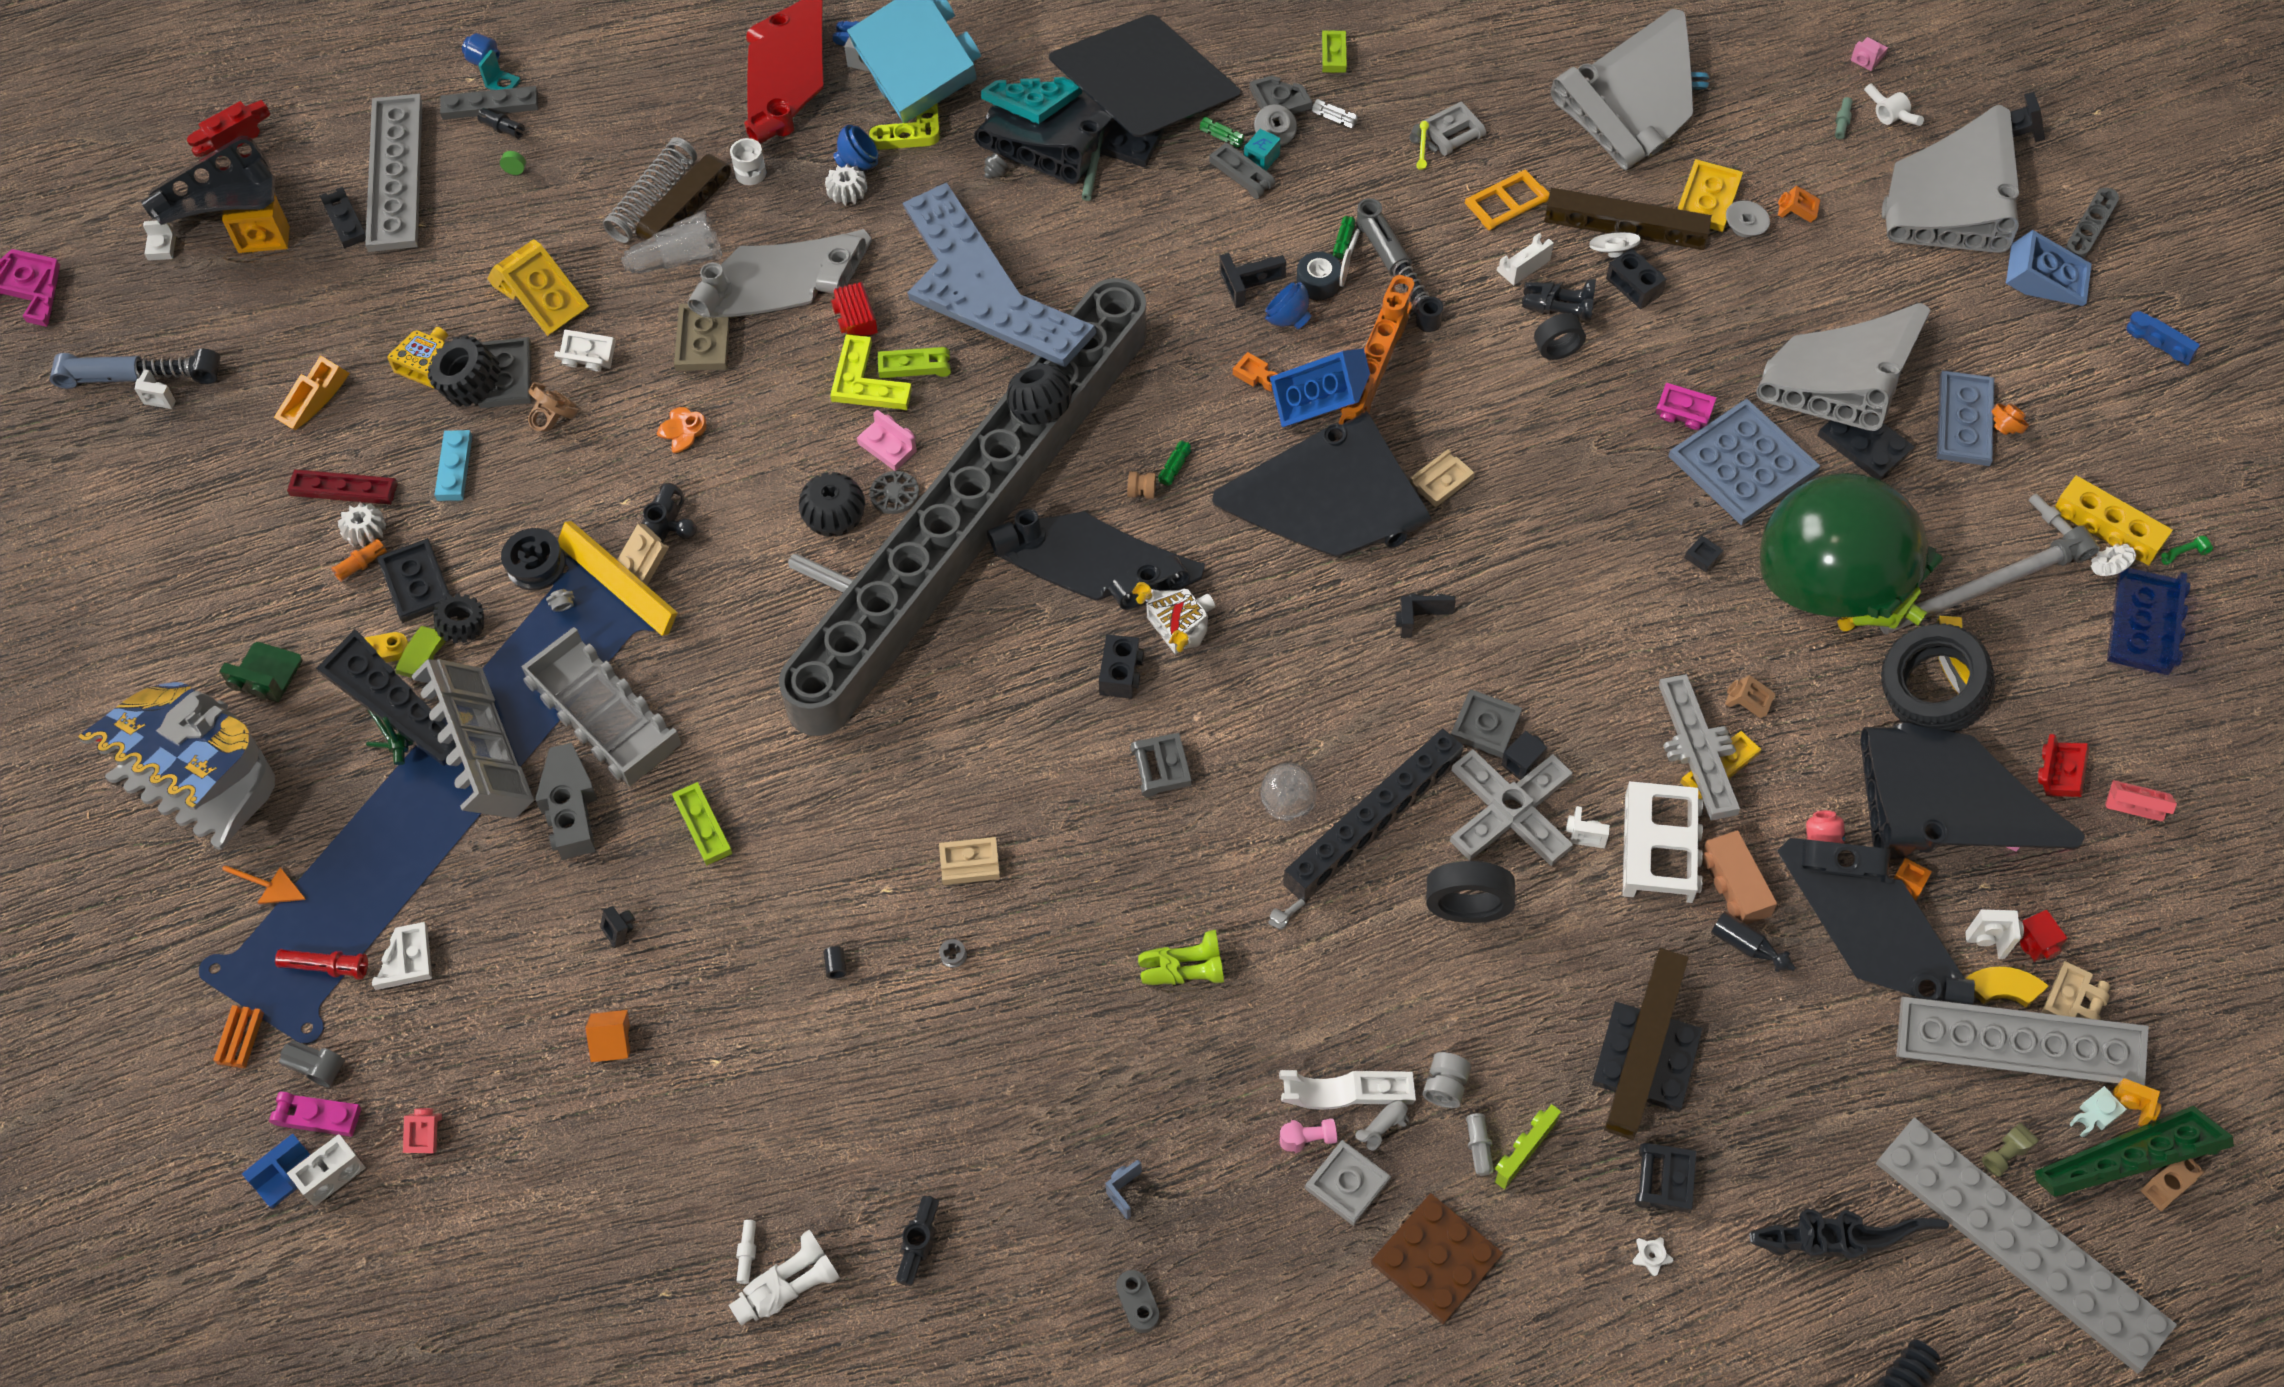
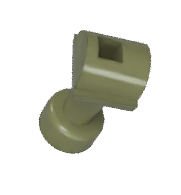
(2017, 1142)

